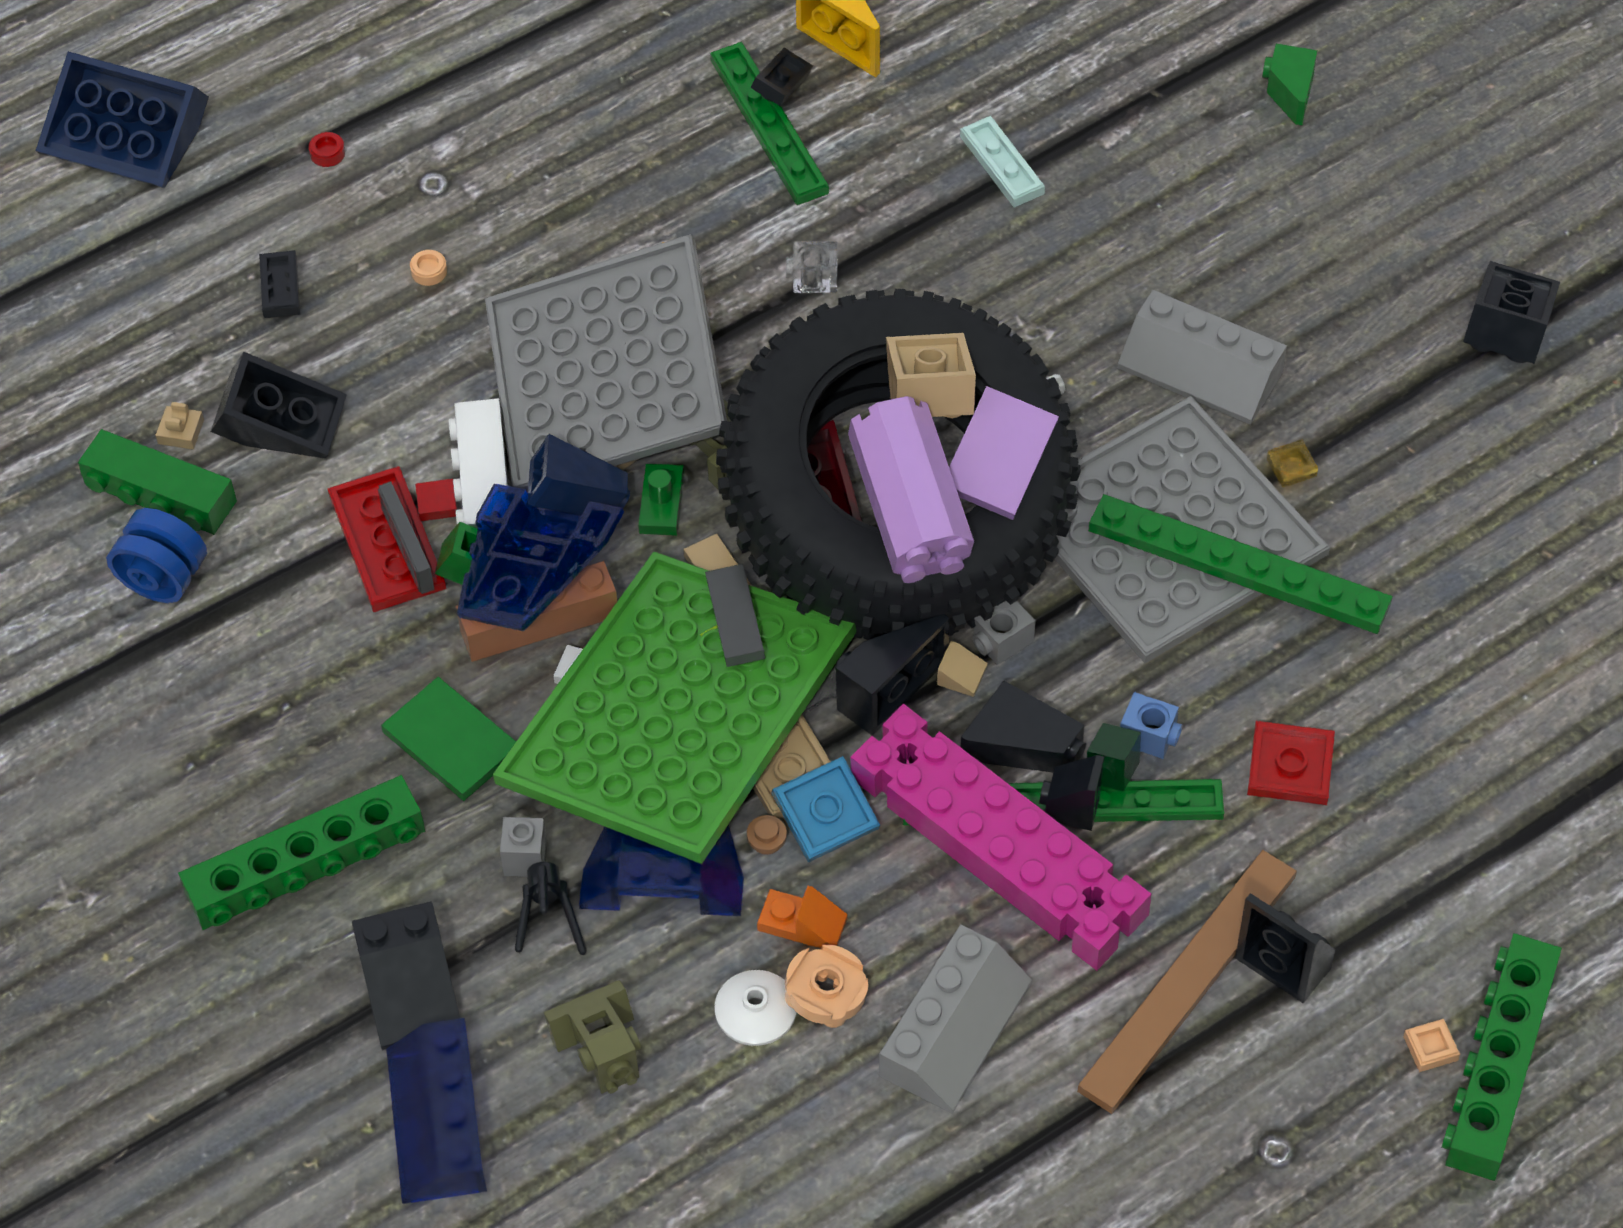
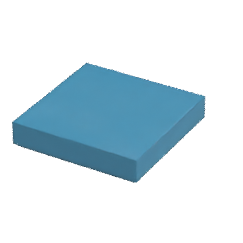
(825, 809)

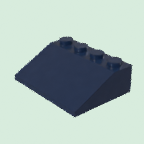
(121, 120)

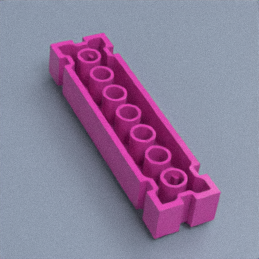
(1001, 836)

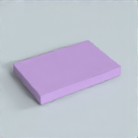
(1000, 452)

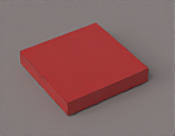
(1291, 763)

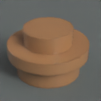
(766, 834)

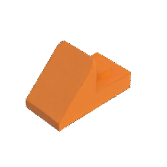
(805, 920)

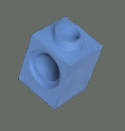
(1150, 711)

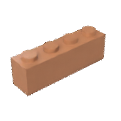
(579, 605)

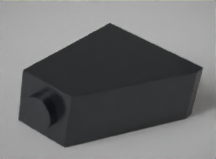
(1023, 733)

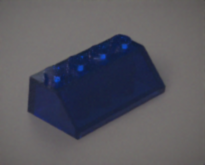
(436, 1113)

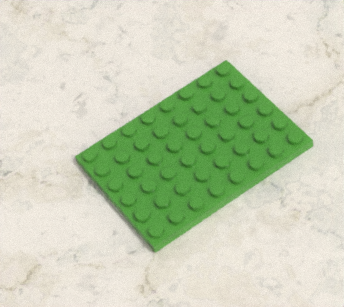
(654, 722)

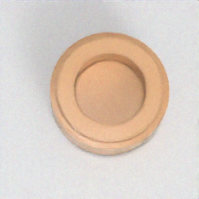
(428, 267)

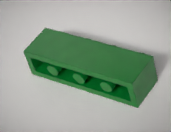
(157, 481)

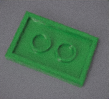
(449, 738)

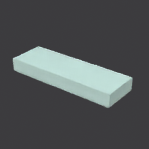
(1002, 161)

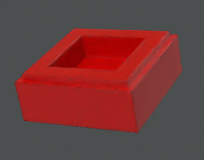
(436, 499)

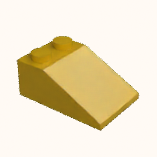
(844, 28)

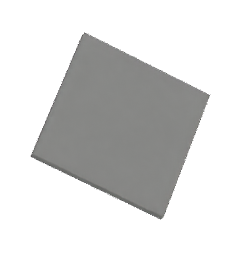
(608, 358)
(1193, 474)

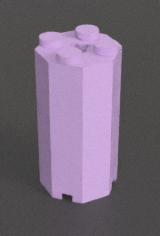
(911, 489)

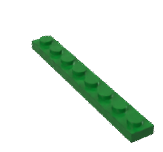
(1240, 564)

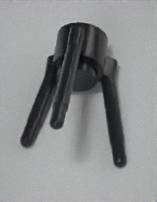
(543, 888)

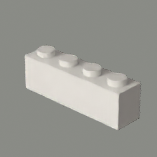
(478, 455)

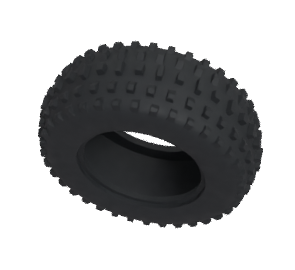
(819, 549)

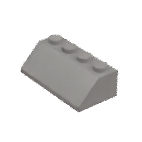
(1202, 357)
(954, 1020)

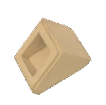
(961, 670)

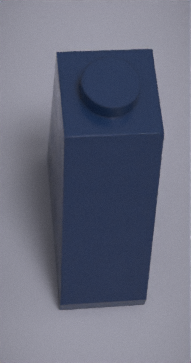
(569, 478)

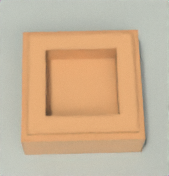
(1431, 1045)

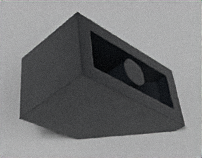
(1074, 792)

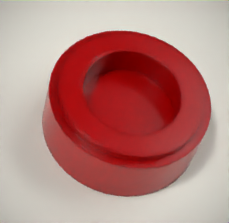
(327, 149)

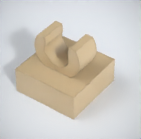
(179, 426)

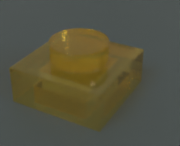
(1292, 463)

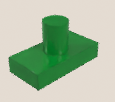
(661, 499)

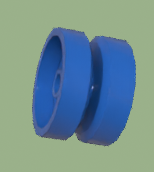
(156, 555)

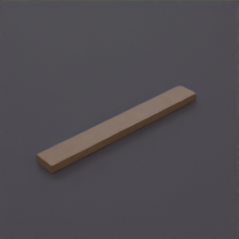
(1181, 986)

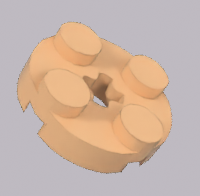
(825, 1006)

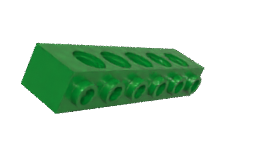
(312, 834)
(1479, 1150)

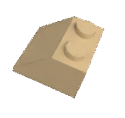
(933, 371)

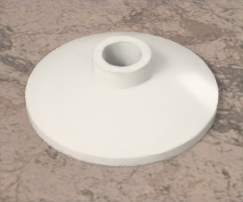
(754, 1023)

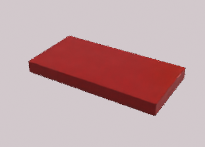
(372, 541)

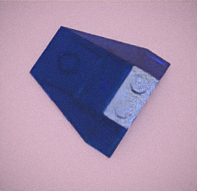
(528, 556)
(637, 868)

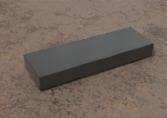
(405, 538)
(735, 615)

